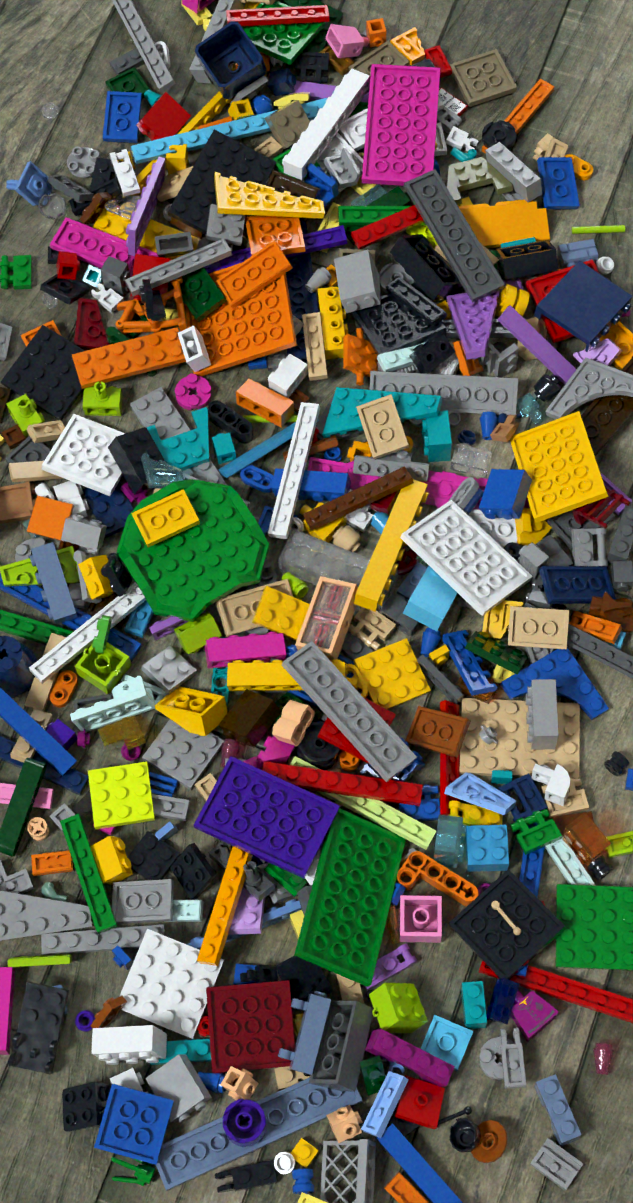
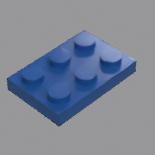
(121, 117)
(558, 183)

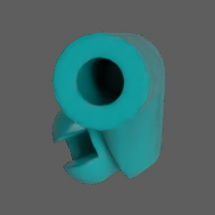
(463, 156)

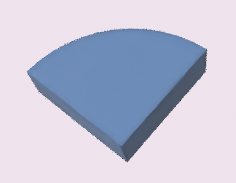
(166, 831)

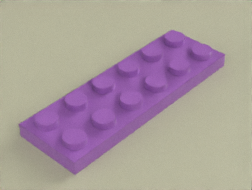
(145, 206)

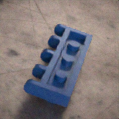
(468, 664)

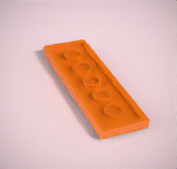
(129, 358)

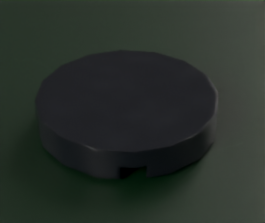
(499, 132)

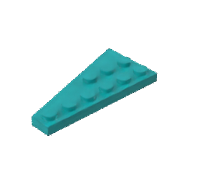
(345, 417)

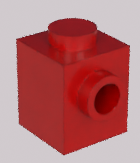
(67, 265)

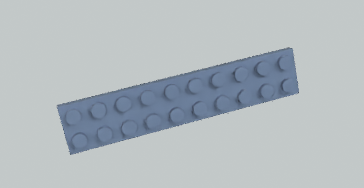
(284, 1113)

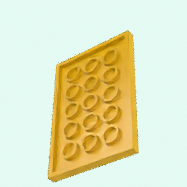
(560, 466)

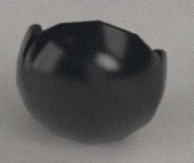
(464, 1135)

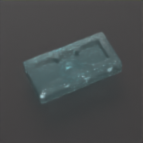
(369, 196)

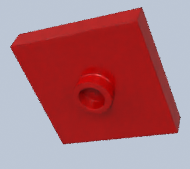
(420, 1103)

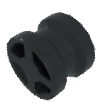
(616, 763)
(600, 867)

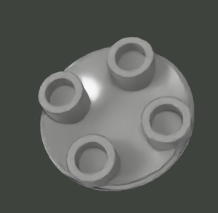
(82, 161)

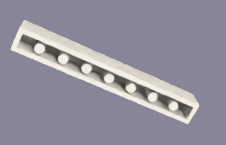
(326, 123)

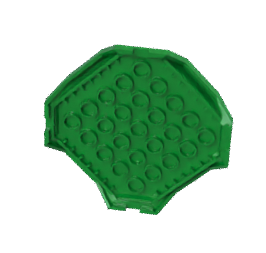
(202, 562)

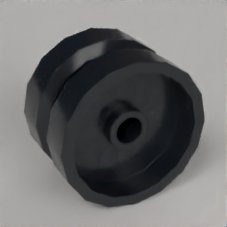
(316, 750)

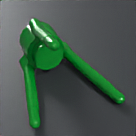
(143, 1172)

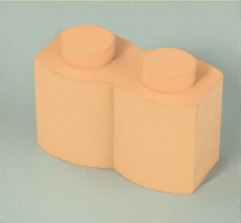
(293, 722)

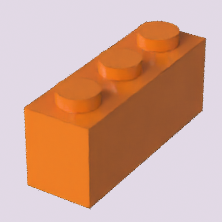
(265, 402)

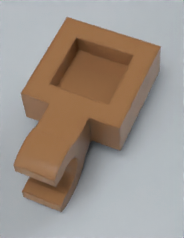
(504, 431)

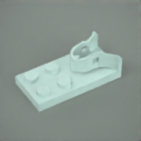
(126, 703)

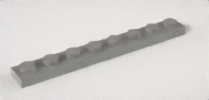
(144, 44)

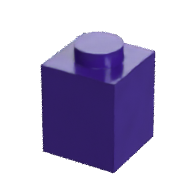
(62, 734)

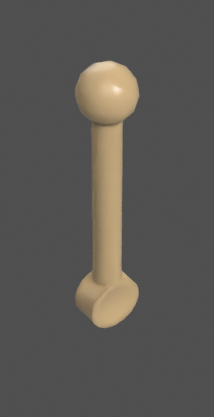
(496, 906)

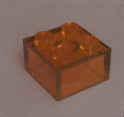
(585, 839)

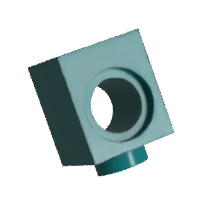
(224, 448)

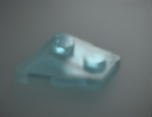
(160, 473)

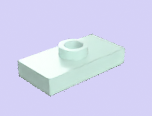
(187, 911)

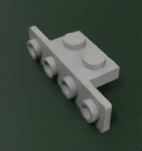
(390, 463)

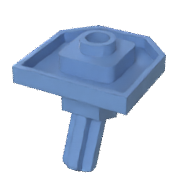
(31, 184)

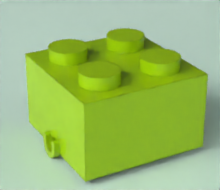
(103, 669)
(398, 1007)

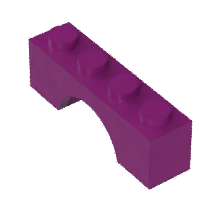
(401, 1052)

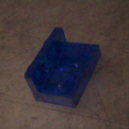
(502, 1001)

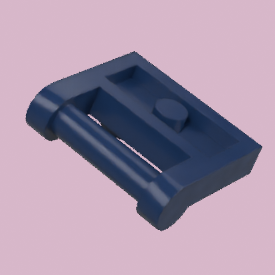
(527, 794)

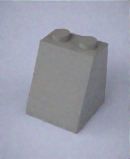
(357, 281)

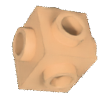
(239, 1083)
(345, 1123)

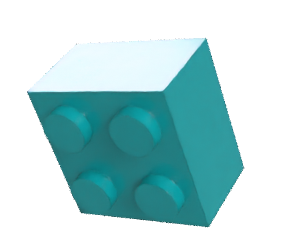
(437, 437)

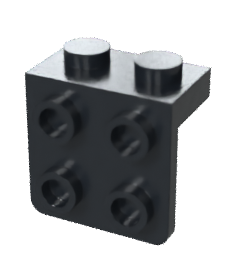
(303, 977)
(84, 1105)

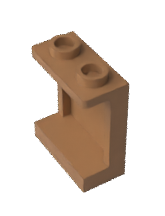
(16, 502)

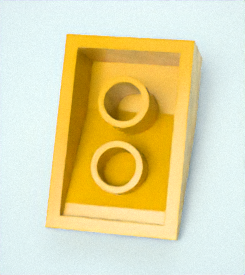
(194, 709)

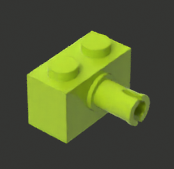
(102, 400)
(24, 413)

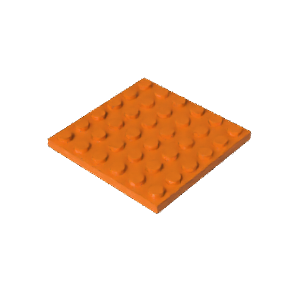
(249, 330)

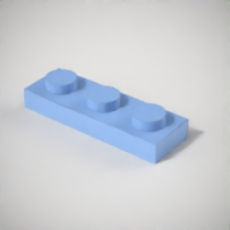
(384, 1104)

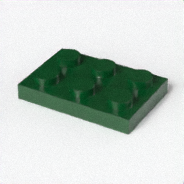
(201, 293)
(496, 652)

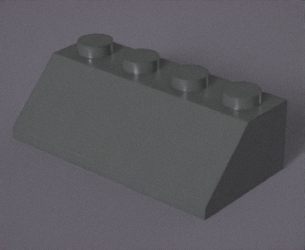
(342, 1046)

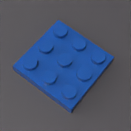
(134, 1124)

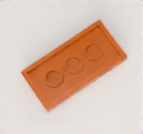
(254, 274)

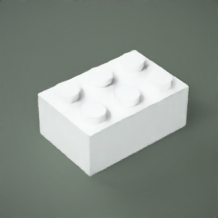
(129, 1044)

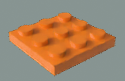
(266, 229)

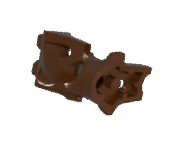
(614, 610)

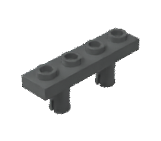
(254, 882)

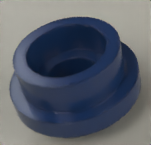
(466, 437)

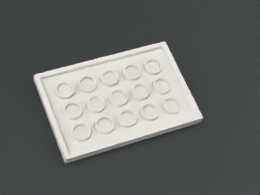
(466, 557)

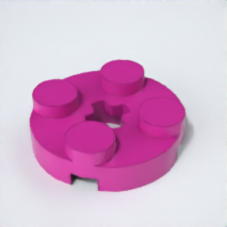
(193, 401)

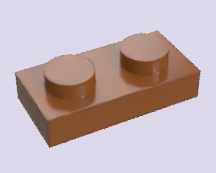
(109, 1012)

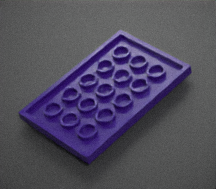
(267, 817)

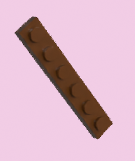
(358, 498)

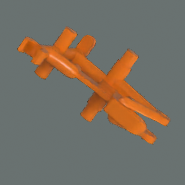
(133, 306)

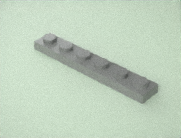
(180, 266)
(91, 941)

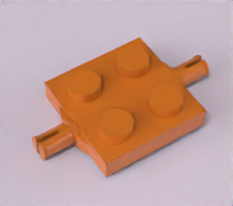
(359, 356)

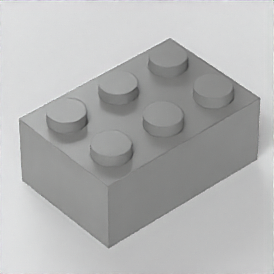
(542, 714)

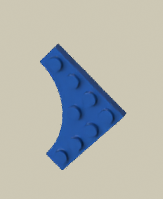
(569, 677)

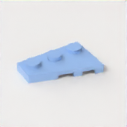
(478, 792)

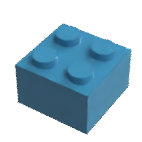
(487, 848)

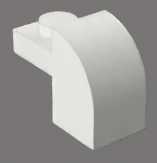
(557, 781)

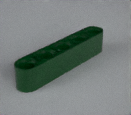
(21, 805)

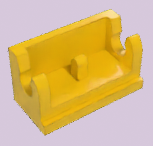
(178, 160)

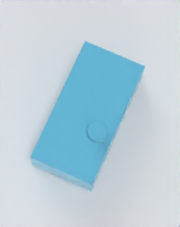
(430, 600)

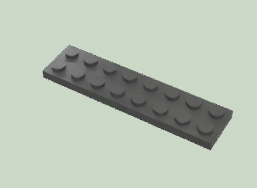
(454, 235)

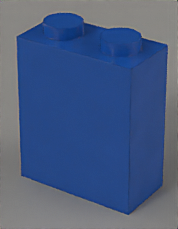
(505, 494)

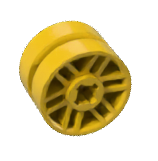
(511, 296)

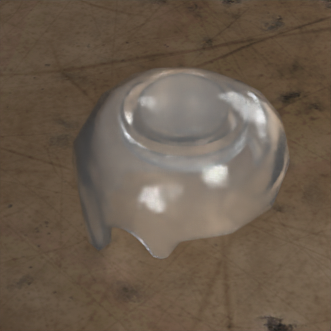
(52, 206)

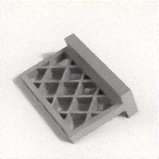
(365, 1170)

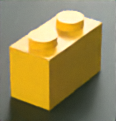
(96, 583)
(111, 859)

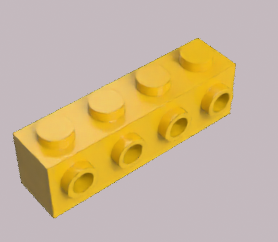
(332, 321)

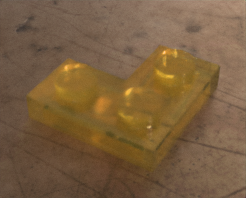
(125, 729)

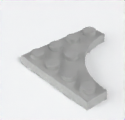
(588, 383)

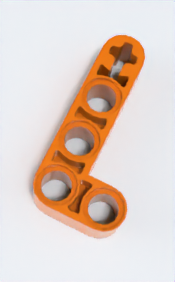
(438, 882)

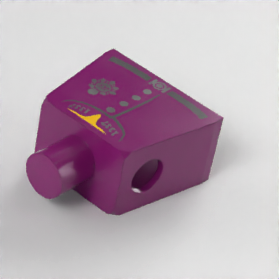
(532, 1014)

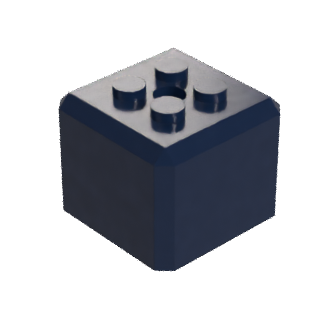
(228, 47)

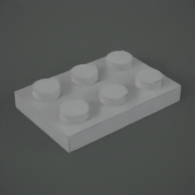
(143, 901)

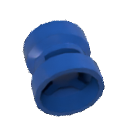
(303, 1181)

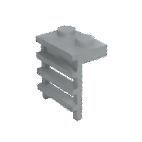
(501, 362)

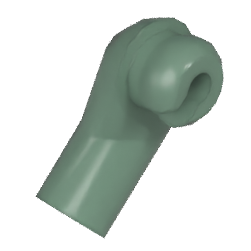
(49, 892)

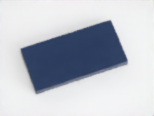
(575, 583)

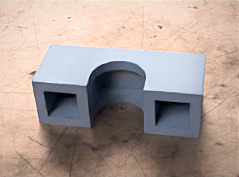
(558, 1109)

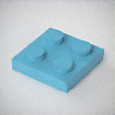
(447, 1041)

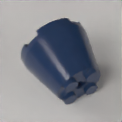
(14, 666)

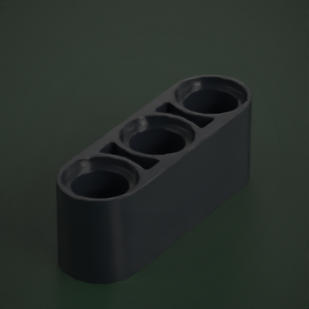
(227, 414)

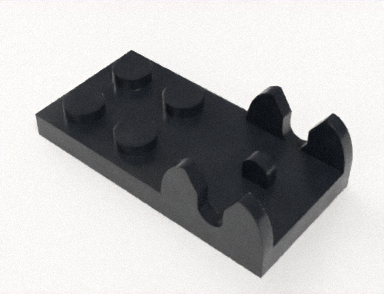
(39, 1028)

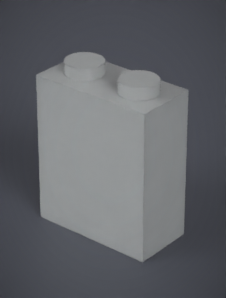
(180, 1083)

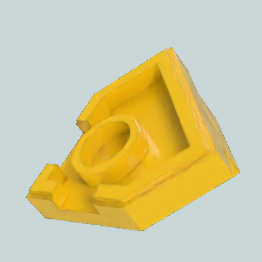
(528, 530)

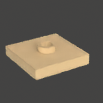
(173, 184)

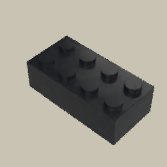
(426, 267)

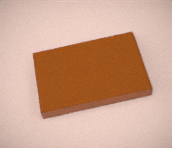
(438, 731)

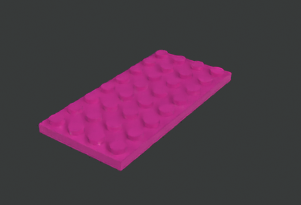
(400, 123)

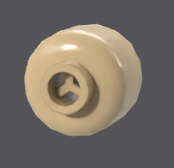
(346, 538)

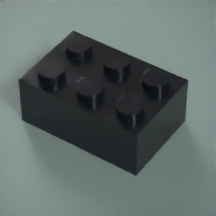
(527, 260)
(127, 453)

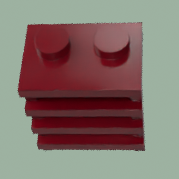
(591, 510)

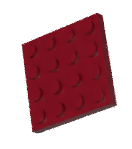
(250, 1025)

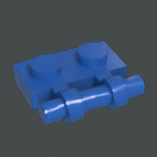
(428, 809)

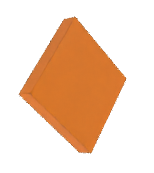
(49, 517)

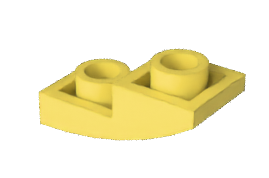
(301, 96)

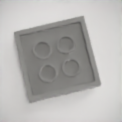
(182, 753)

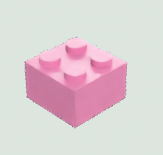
(420, 919)

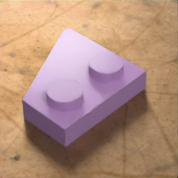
(604, 352)

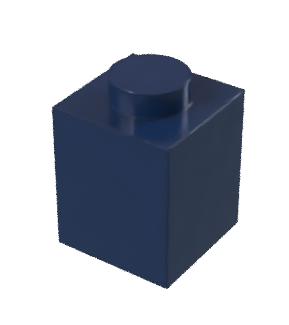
(282, 82)

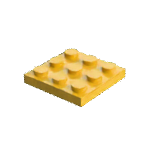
(392, 675)

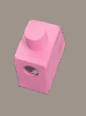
(346, 41)

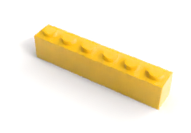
(266, 676)

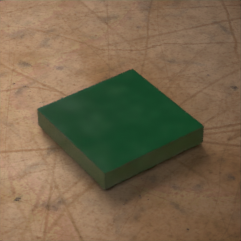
(128, 82)

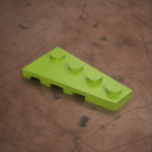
(23, 573)

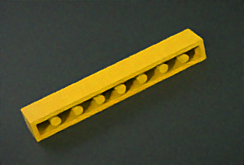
(390, 546)

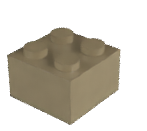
(288, 123)

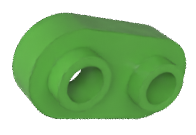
(100, 641)

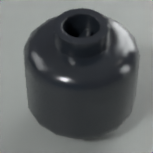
(547, 387)

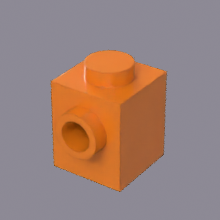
(376, 32)

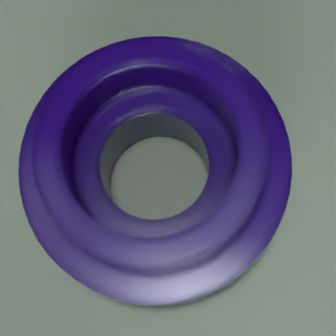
(79, 1018)

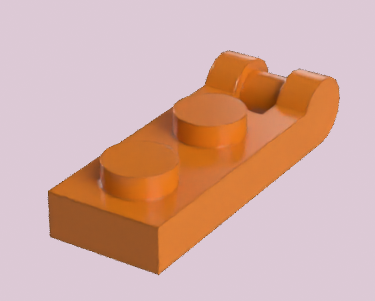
(597, 627)

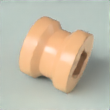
(38, 824)

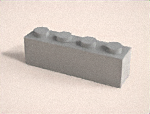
(524, 180)

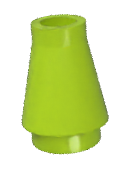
(298, 587)

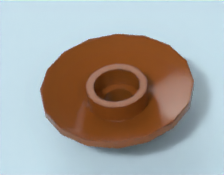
(490, 1132)

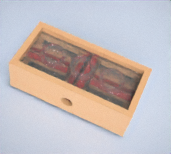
(328, 616)

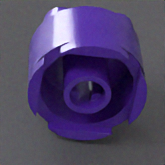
(245, 1110)

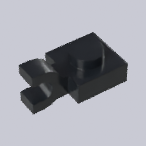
(261, 974)

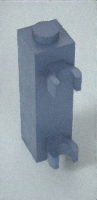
(310, 1032)

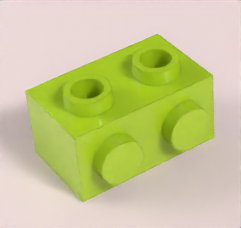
(194, 634)

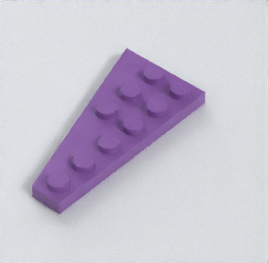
(473, 321)

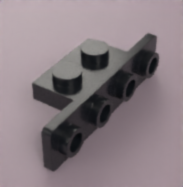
(152, 301)

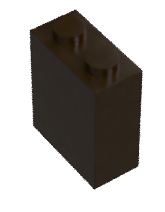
(249, 718)

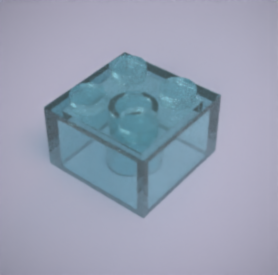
(448, 838)

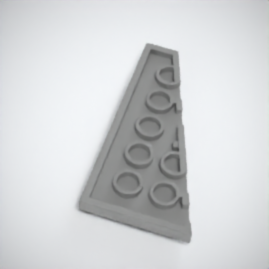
(32, 915)

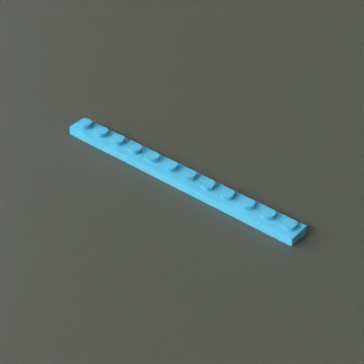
(198, 138)

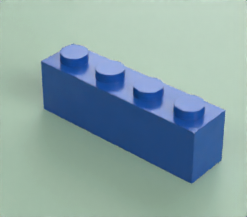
(317, 485)

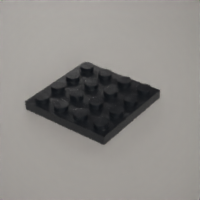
(394, 325)
(46, 373)
(494, 938)

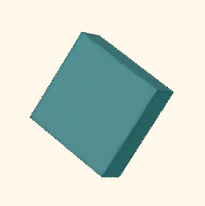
(501, 777)

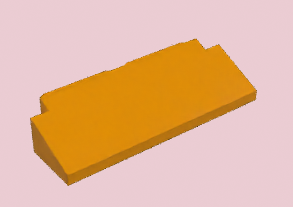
(506, 222)

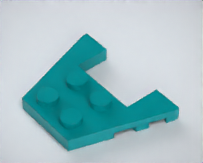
(187, 448)

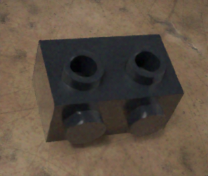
(432, 353)

